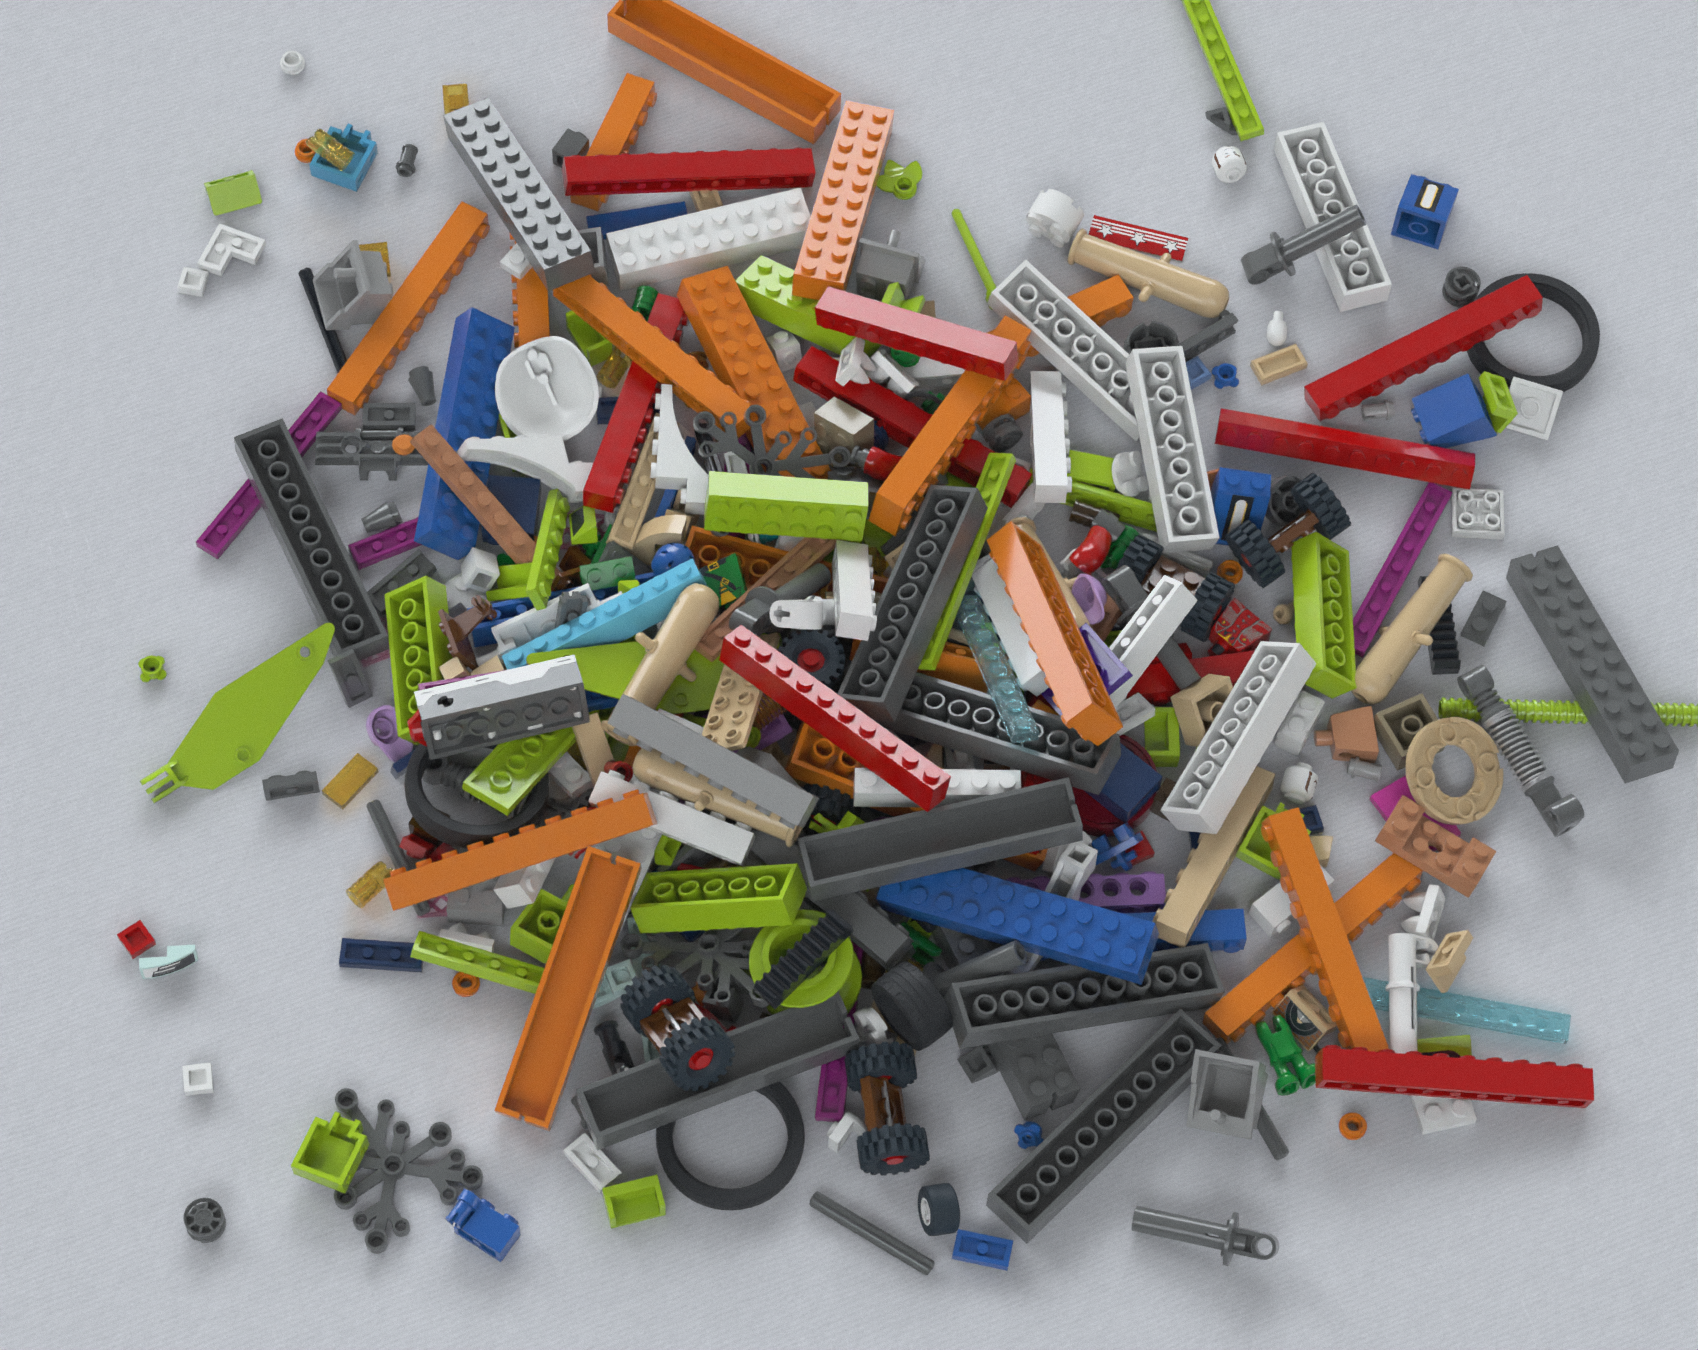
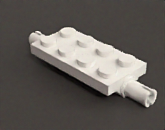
(533, 624)

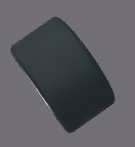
(939, 1209)

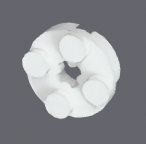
(870, 1026)

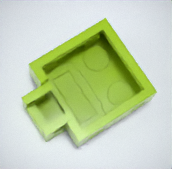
(1255, 849)
(331, 1152)

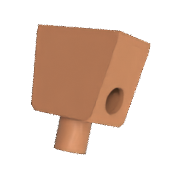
(1350, 735)

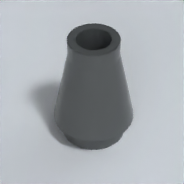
(423, 384)
(382, 517)

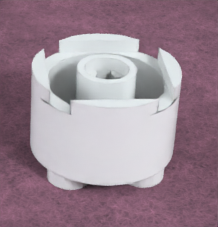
(1054, 217)

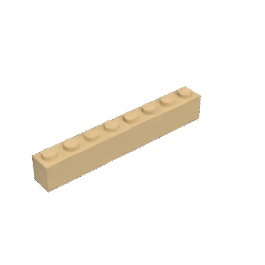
(1210, 863)

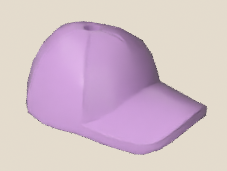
(1090, 597)
(387, 739)

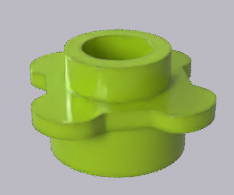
(150, 662)

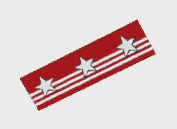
(1138, 237)

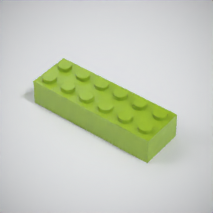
(769, 296)
(786, 506)
(1324, 612)
(415, 643)
(719, 898)

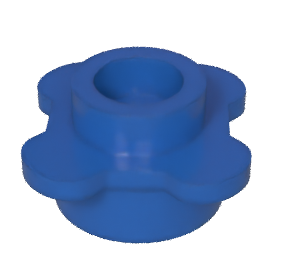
(1225, 370)
(1032, 1129)

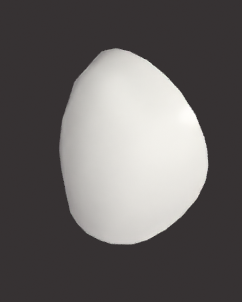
(546, 389)

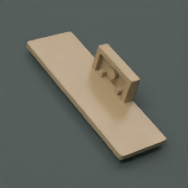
(734, 707)

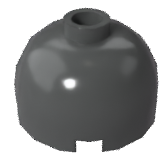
(1281, 505)

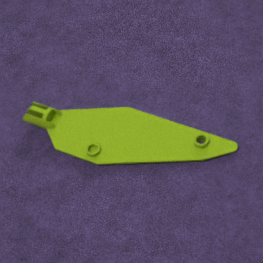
(611, 667)
(243, 718)

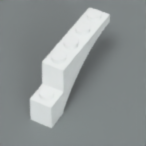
(536, 456)
(675, 463)
(1067, 880)

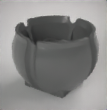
(1150, 336)

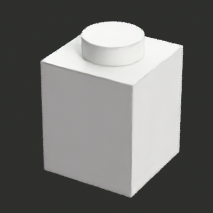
(480, 570)

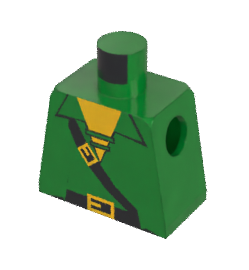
(725, 579)

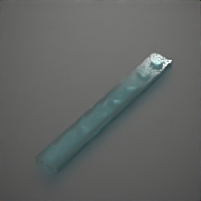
(996, 671)
(1480, 1013)

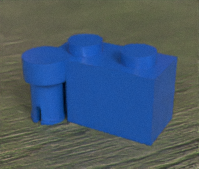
(483, 1226)

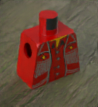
(1237, 631)

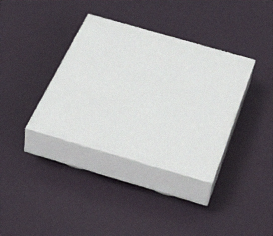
(1477, 513)

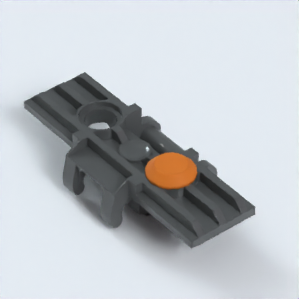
(370, 454)

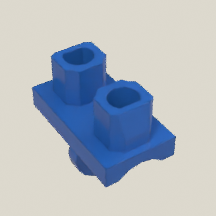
(1126, 839)

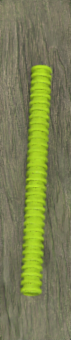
(1559, 711)

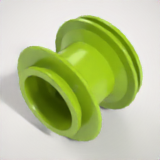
(839, 975)

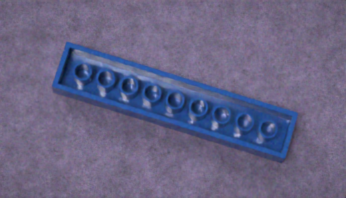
(464, 411)
(1035, 918)

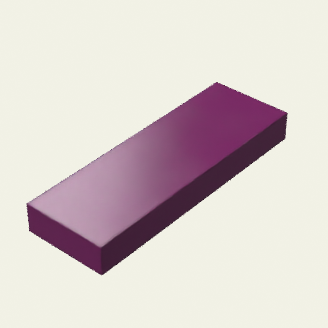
(384, 544)

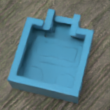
(355, 172)

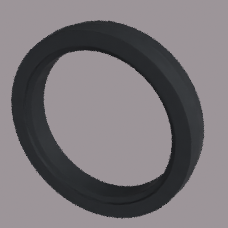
(1579, 309)
(459, 833)
(746, 1196)

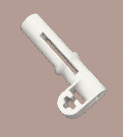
(803, 613)
(1405, 955)

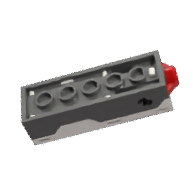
(499, 707)

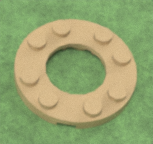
(1487, 771)

